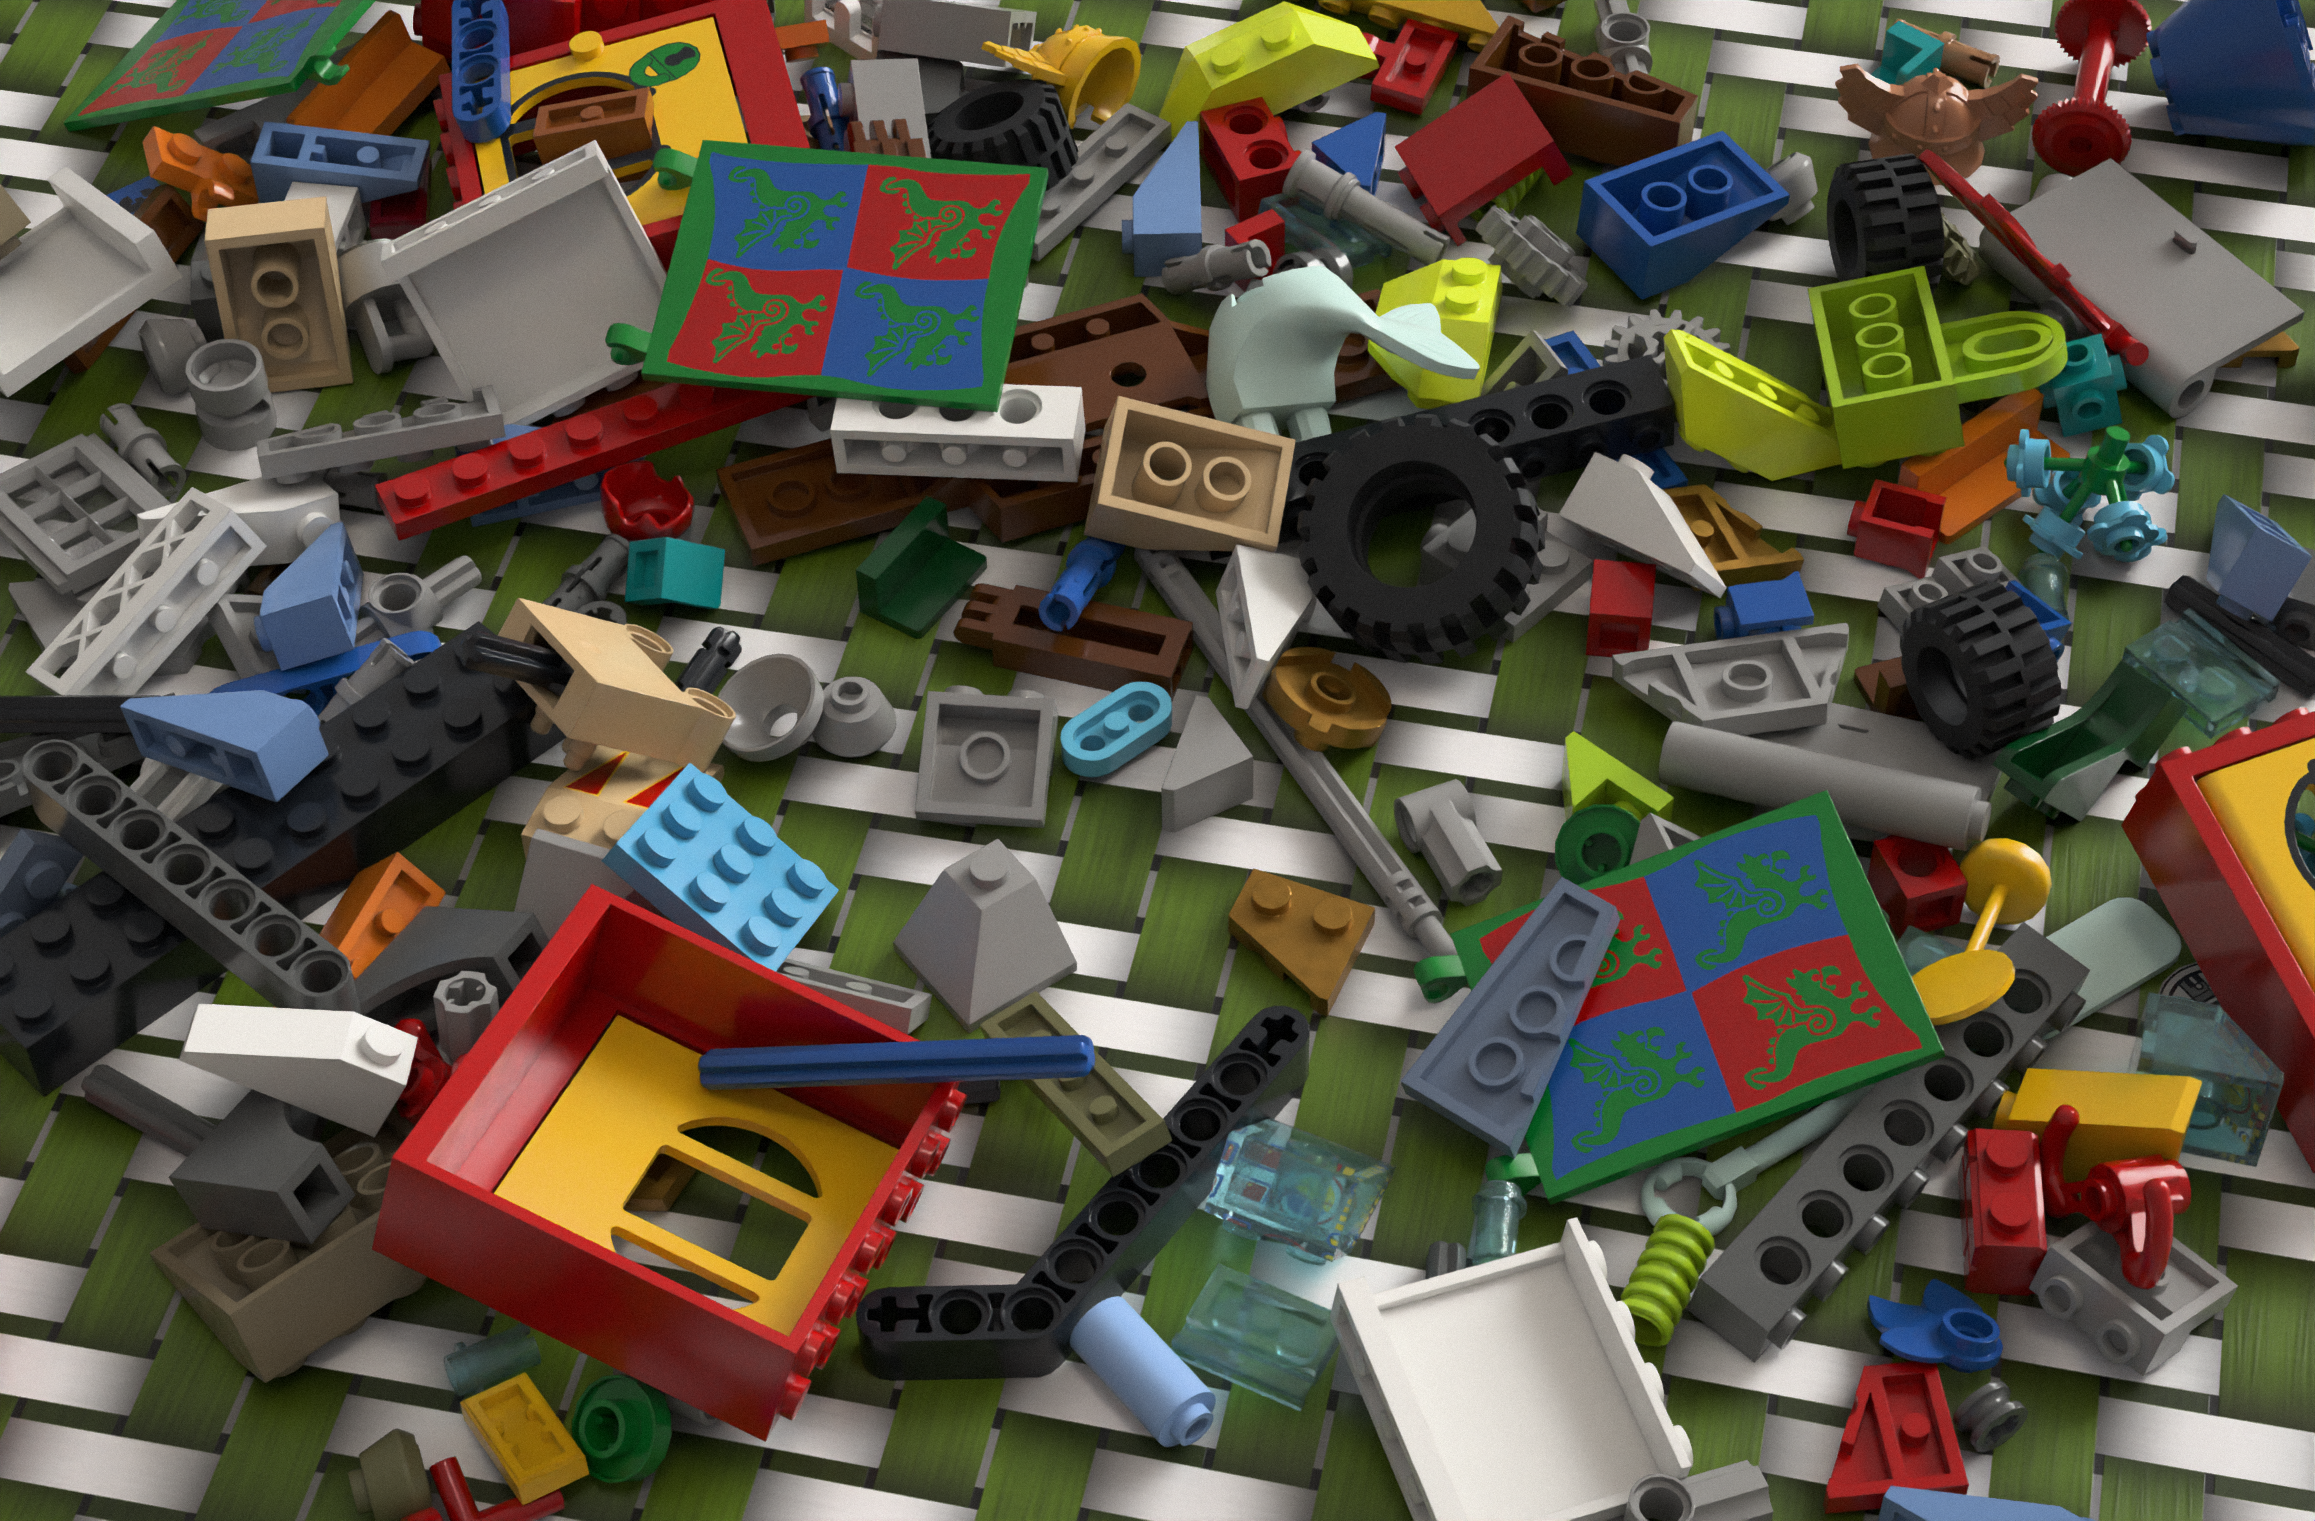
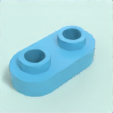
(1108, 732)

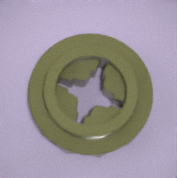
(1959, 258)

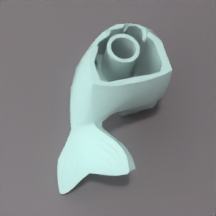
(1281, 344)

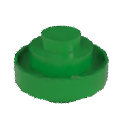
(1595, 842)
(622, 1428)

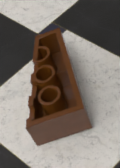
(1584, 99)

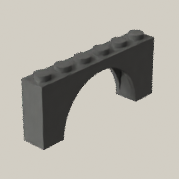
(265, 1160)

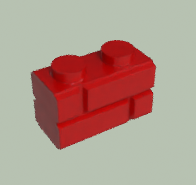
(2001, 1211)

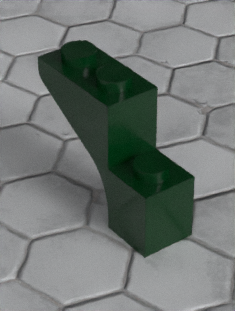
(2079, 755)

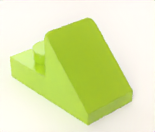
(1598, 778)

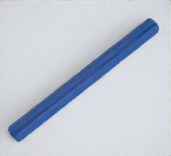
(898, 1062)

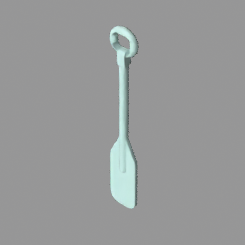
(2117, 941)

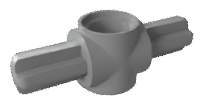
(1622, 36)
(409, 604)

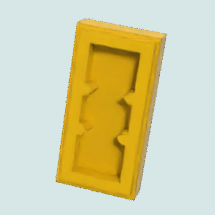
(524, 1438)

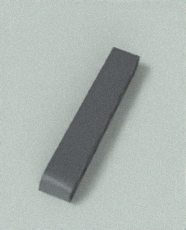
(186, 882)

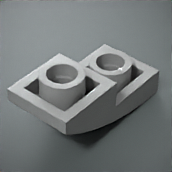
(1949, 576)

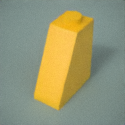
(2117, 1111)

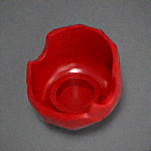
(644, 505)

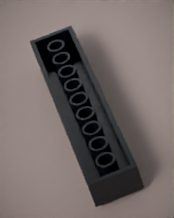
(395, 770)

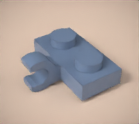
(34, 876)

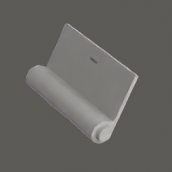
(2152, 276)
(1875, 765)

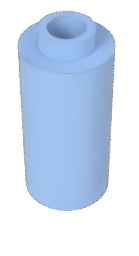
(1144, 1373)

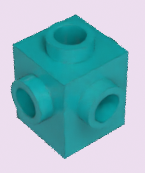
(2086, 388)

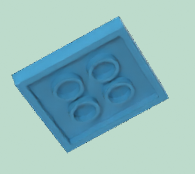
(721, 871)

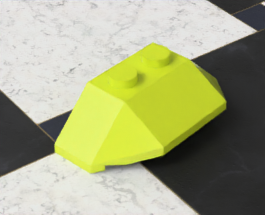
(1274, 55)
(1468, 307)
(1745, 412)

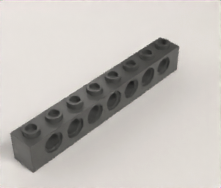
(1756, 1312)

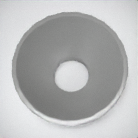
(762, 695)

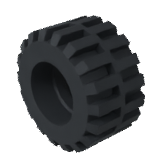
(1007, 125)
(1884, 219)
(1980, 669)

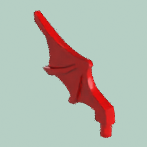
(2054, 278)

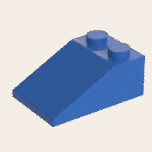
(1676, 211)

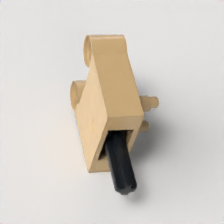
(600, 686)

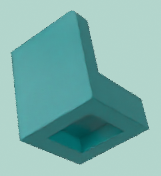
(1908, 54)
(674, 573)

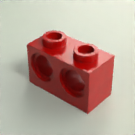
(1246, 153)

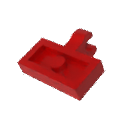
(1411, 65)

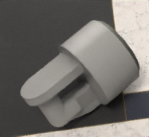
(375, 300)

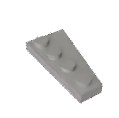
(383, 435)

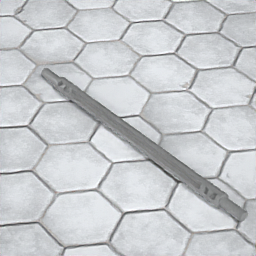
(1308, 767)

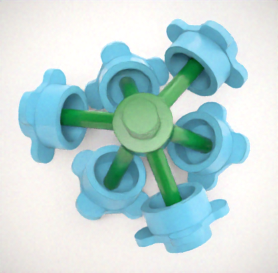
(2075, 484)

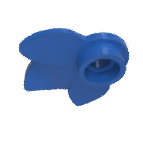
(1942, 1329)

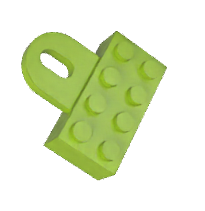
(1901, 373)

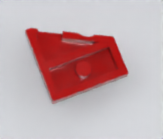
(1896, 1438)

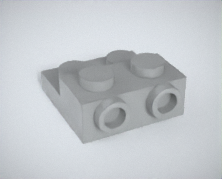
(1561, 575)
(986, 757)
(2130, 1325)

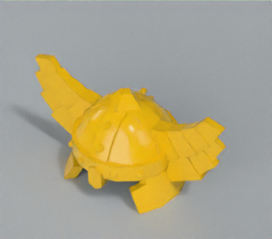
(1082, 68)

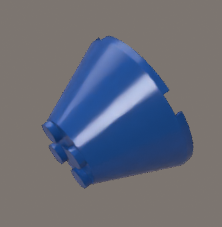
(2237, 70)

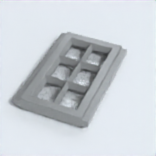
(75, 512)

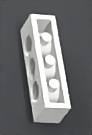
(1030, 437)

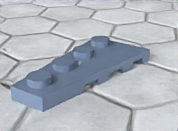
(1512, 1027)

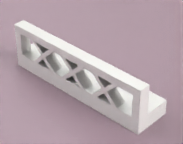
(155, 610)

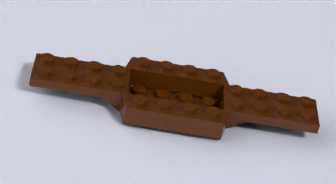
(802, 504)

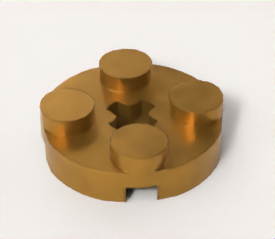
(1327, 700)

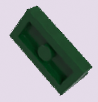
(917, 572)

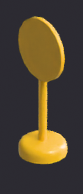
(2005, 888)

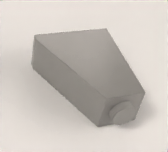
(951, 29)

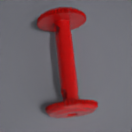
(2084, 129)

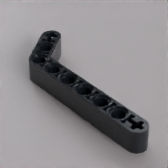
(910, 1328)

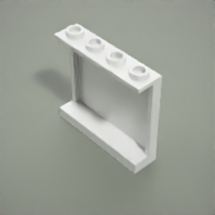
(74, 279)
(531, 283)
(1511, 1388)

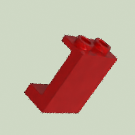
(1477, 155)

